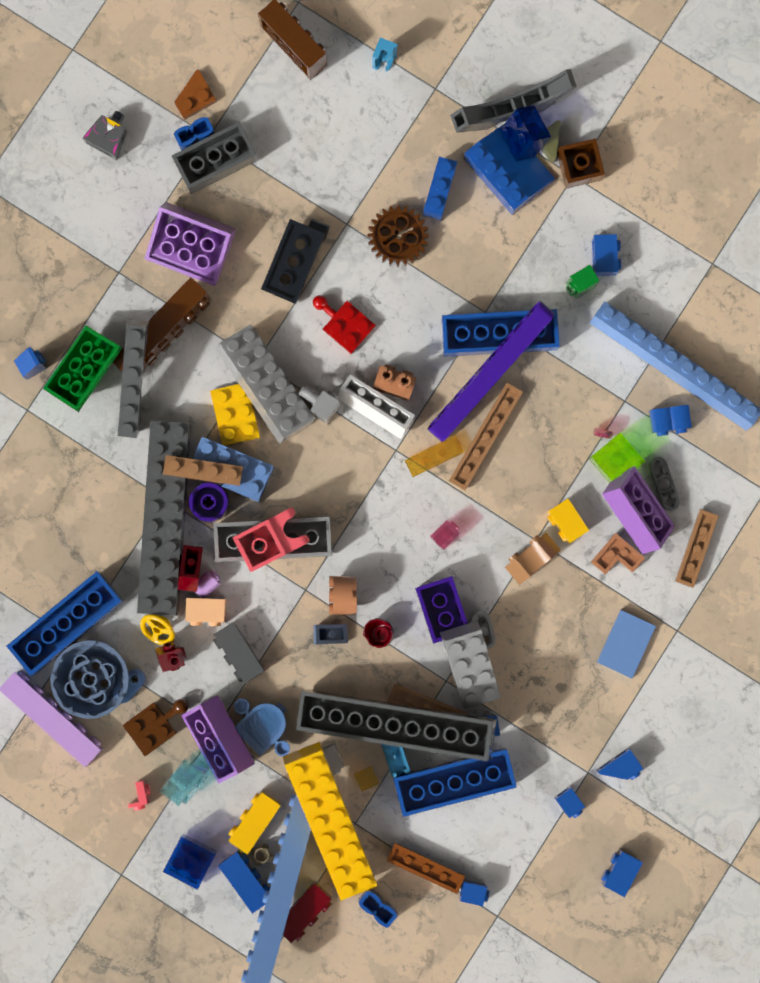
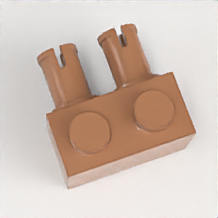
(395, 382)

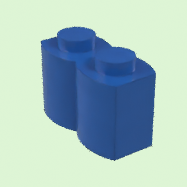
(192, 134)
(670, 419)
(372, 904)

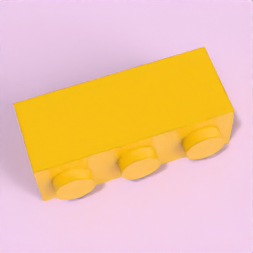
(254, 821)

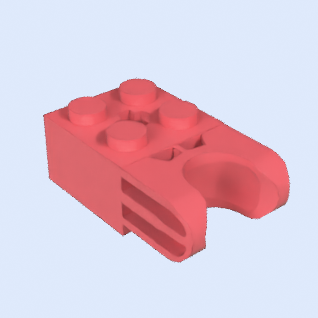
(274, 539)

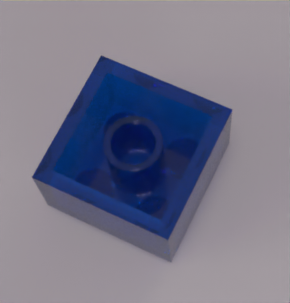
(525, 133)
(190, 861)

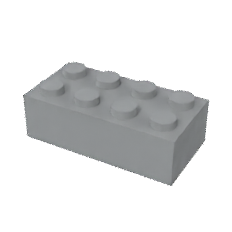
(470, 665)

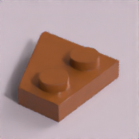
(194, 96)

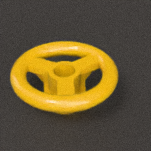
(159, 625)

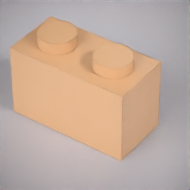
(205, 610)

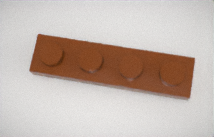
(425, 868)

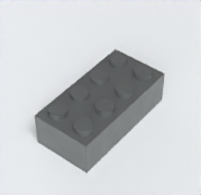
(215, 157)

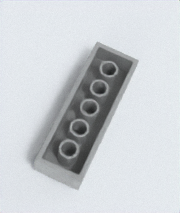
(265, 384)
(317, 530)

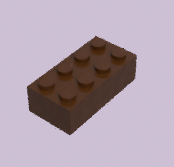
(293, 39)

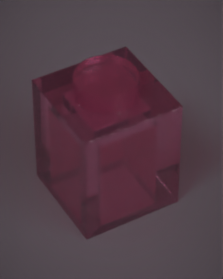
(445, 534)

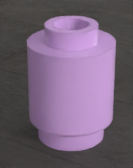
(207, 583)

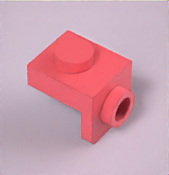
(143, 793)

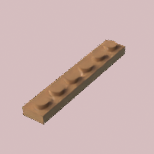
(485, 436)

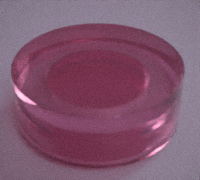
(602, 433)

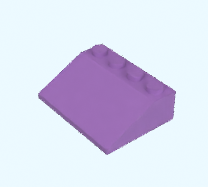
(189, 243)

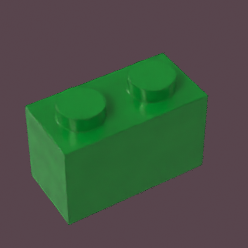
(582, 282)

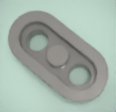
(486, 627)

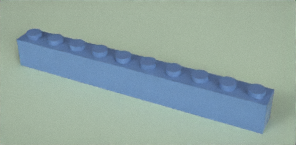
(676, 366)
(279, 896)

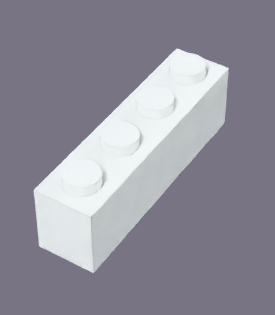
(375, 406)

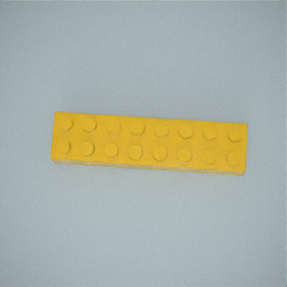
(329, 821)

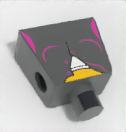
(107, 135)

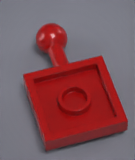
(346, 325)

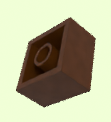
(580, 163)

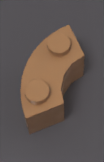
(533, 558)

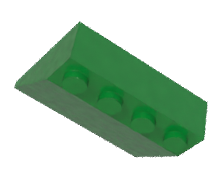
(82, 368)

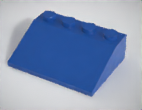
(509, 180)

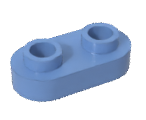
(133, 687)

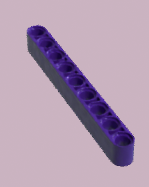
(491, 371)

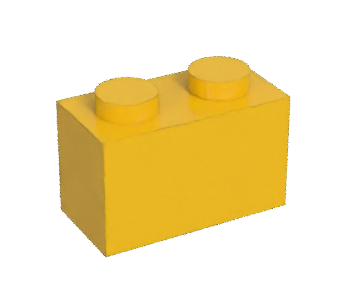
(567, 521)

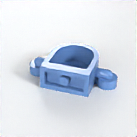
(262, 726)

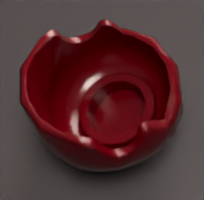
(378, 633)

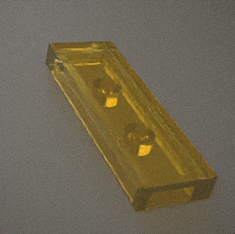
(434, 456)

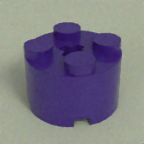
(201, 495)

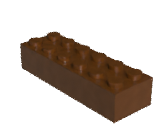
(170, 320)

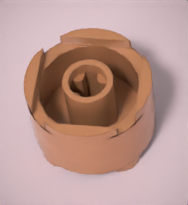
(342, 595)

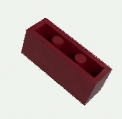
(305, 911)

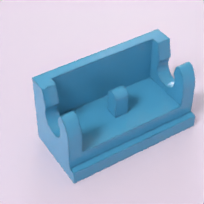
(386, 52)
(396, 760)

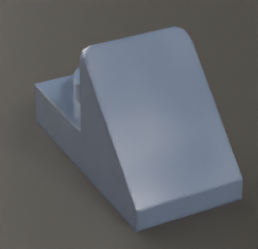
(330, 634)

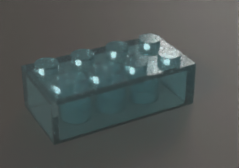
(186, 780)

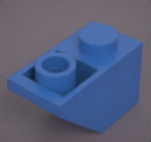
(30, 363)

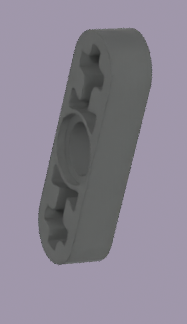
(654, 472)

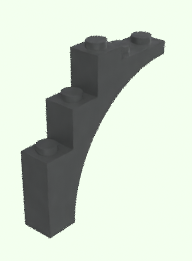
(491, 113)

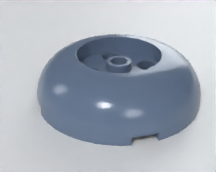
(69, 689)

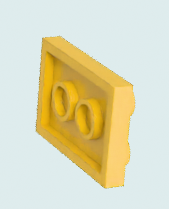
(234, 415)

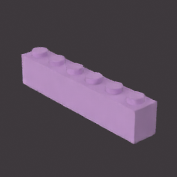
(51, 719)

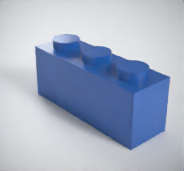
(439, 188)
(244, 880)

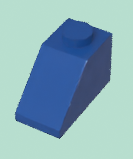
(622, 766)

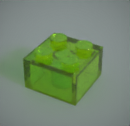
(616, 458)

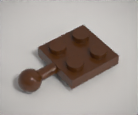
(151, 726)

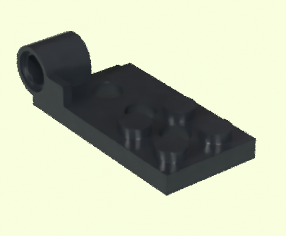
(314, 236)

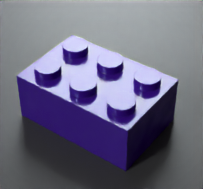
(441, 607)

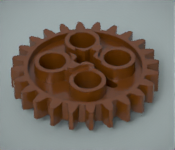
(407, 250)

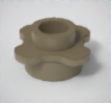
(263, 849)

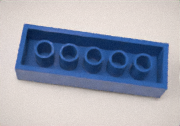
(486, 331)
(65, 623)
(454, 782)

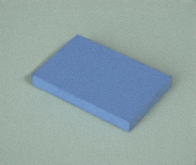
(626, 644)

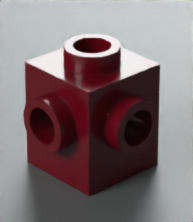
(170, 656)

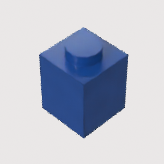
(569, 803)
(474, 893)

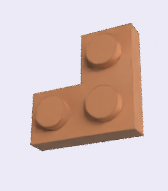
(617, 550)

